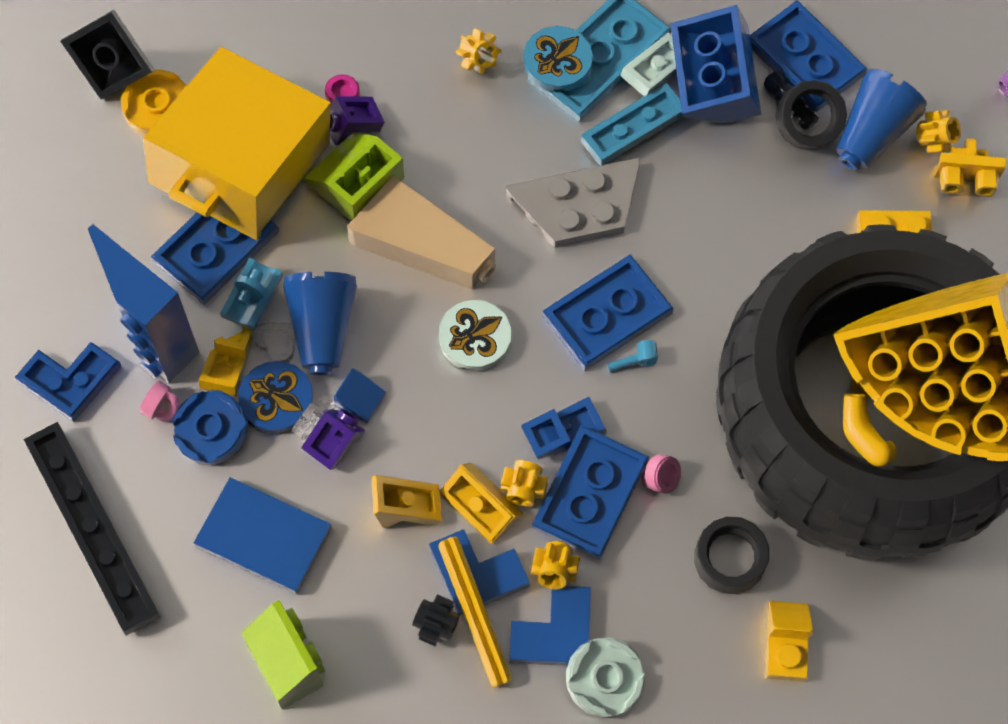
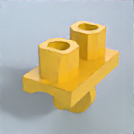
(969, 165)

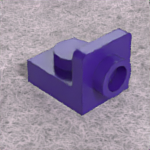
(353, 115)
(333, 437)

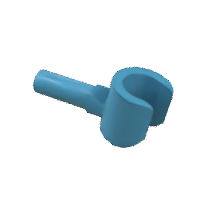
(645, 357)

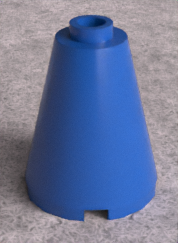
(878, 118)
(320, 317)

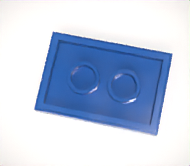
(806, 51)
(208, 254)
(607, 312)
(590, 492)
(263, 535)

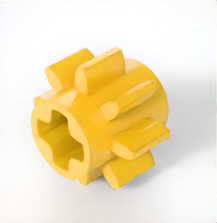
(487, 51)
(938, 131)
(524, 483)
(555, 565)

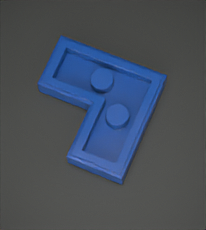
(70, 388)
(493, 577)
(558, 640)

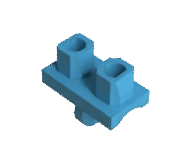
(251, 294)

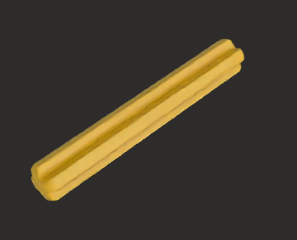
(474, 611)

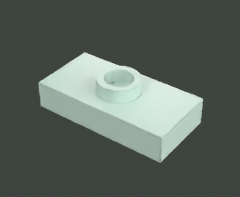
(652, 66)

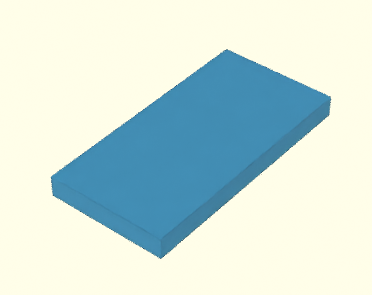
(616, 37)

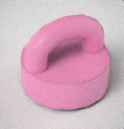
(156, 399)
(662, 474)

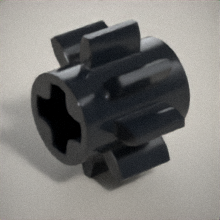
(436, 620)

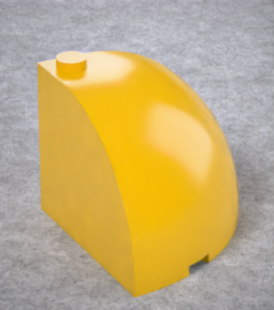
(939, 365)

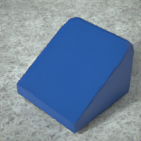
(359, 395)

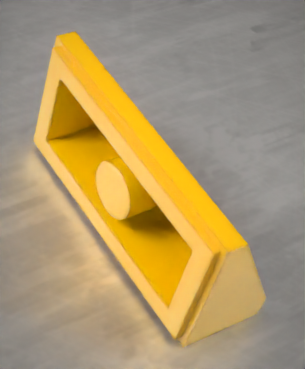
(480, 502)

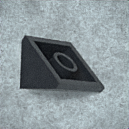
(107, 54)

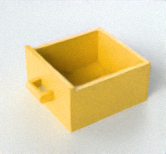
(236, 142)

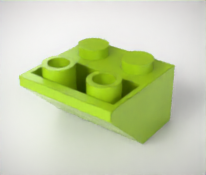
(355, 173)
(281, 655)

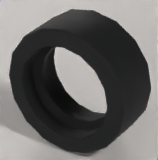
(837, 108)
(741, 528)

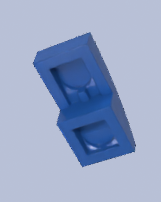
(556, 431)

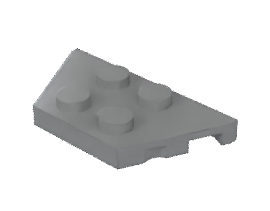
(579, 202)

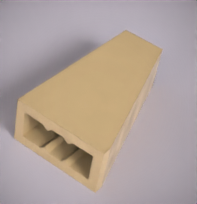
(420, 235)

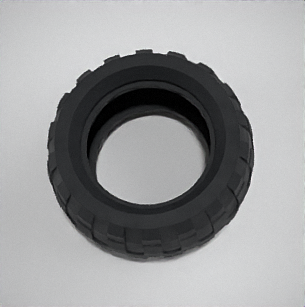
(780, 448)

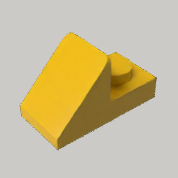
(405, 501)
(788, 640)

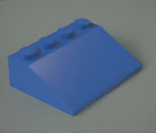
(149, 310)

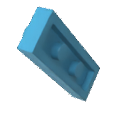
(632, 125)

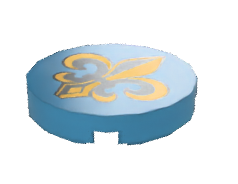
(557, 58)

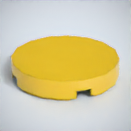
(149, 98)

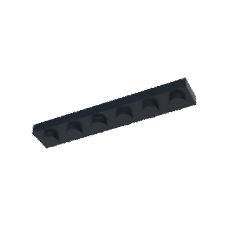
(92, 529)

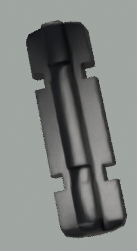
(776, 85)

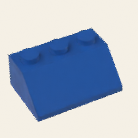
(715, 66)

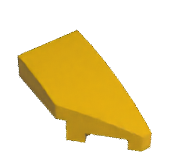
(226, 363)

